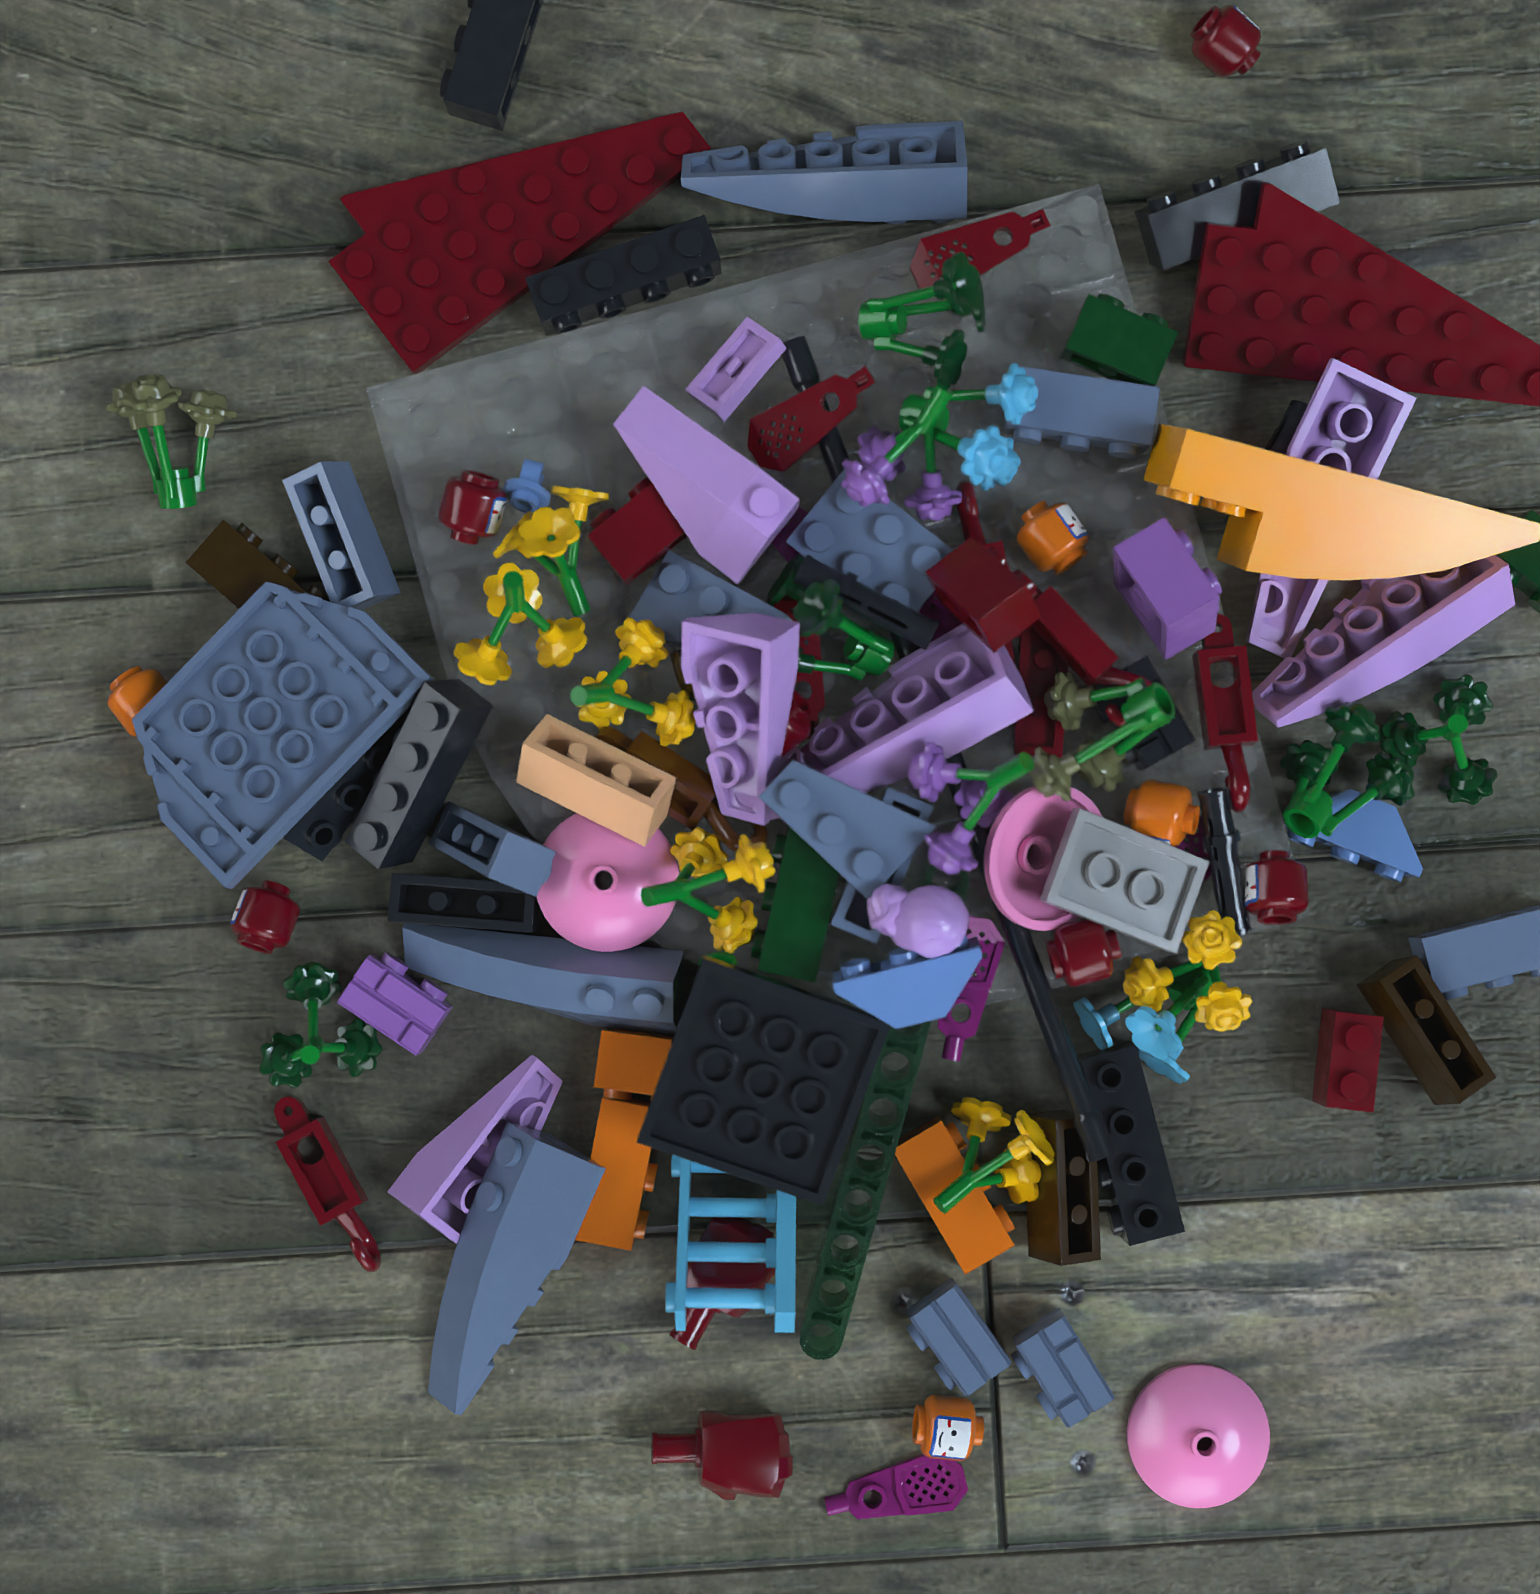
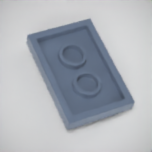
(873, 542)

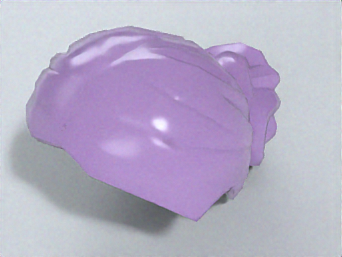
(920, 920)

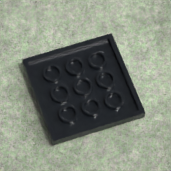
(763, 1080)

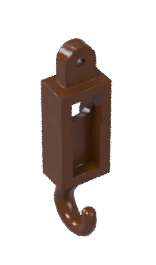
(693, 789)

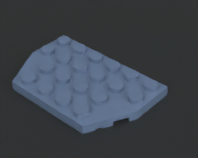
(269, 722)

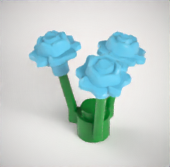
(988, 455)

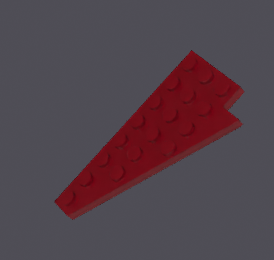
(460, 241)
(1312, 291)

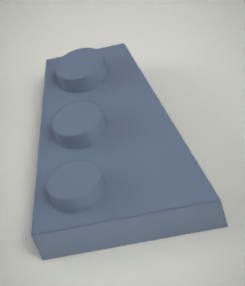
(688, 591)
(845, 826)

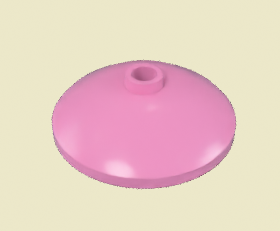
(1019, 880)
(604, 917)
(1178, 1412)

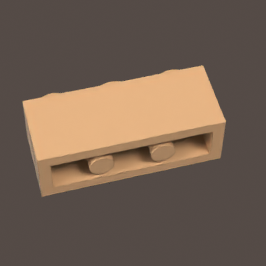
(595, 779)

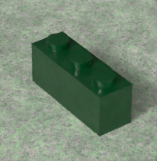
(798, 910)

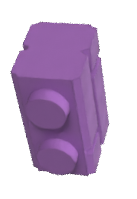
(396, 1002)

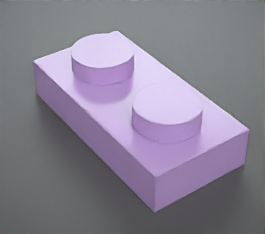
(735, 369)

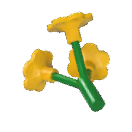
(549, 533)
(513, 599)
(1018, 1172)

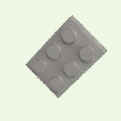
(1124, 880)

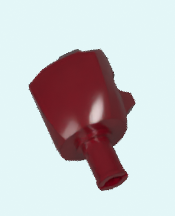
(723, 1274)
(732, 1453)

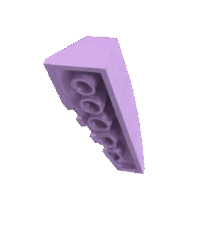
(1347, 428)
(1383, 637)
(938, 695)

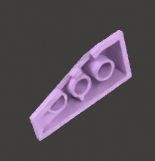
(711, 490)
(744, 692)
(450, 1168)

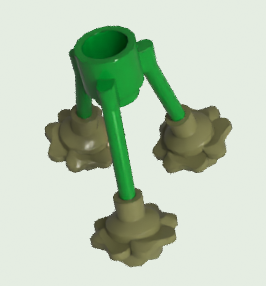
(144, 405)
(1098, 760)

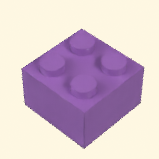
(1166, 587)

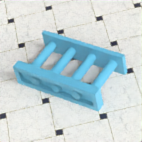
(776, 1252)

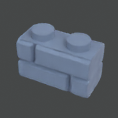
(957, 1337)
(1062, 1368)

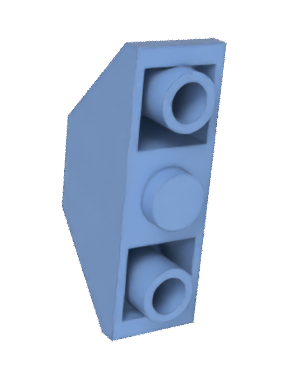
(1369, 834)
(908, 985)

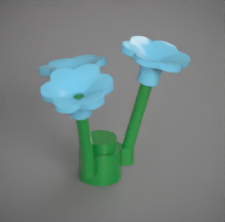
(1152, 1032)

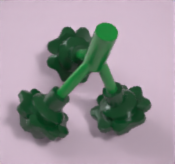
(1460, 705)
(288, 1061)

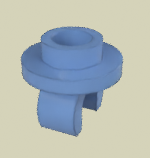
(527, 491)

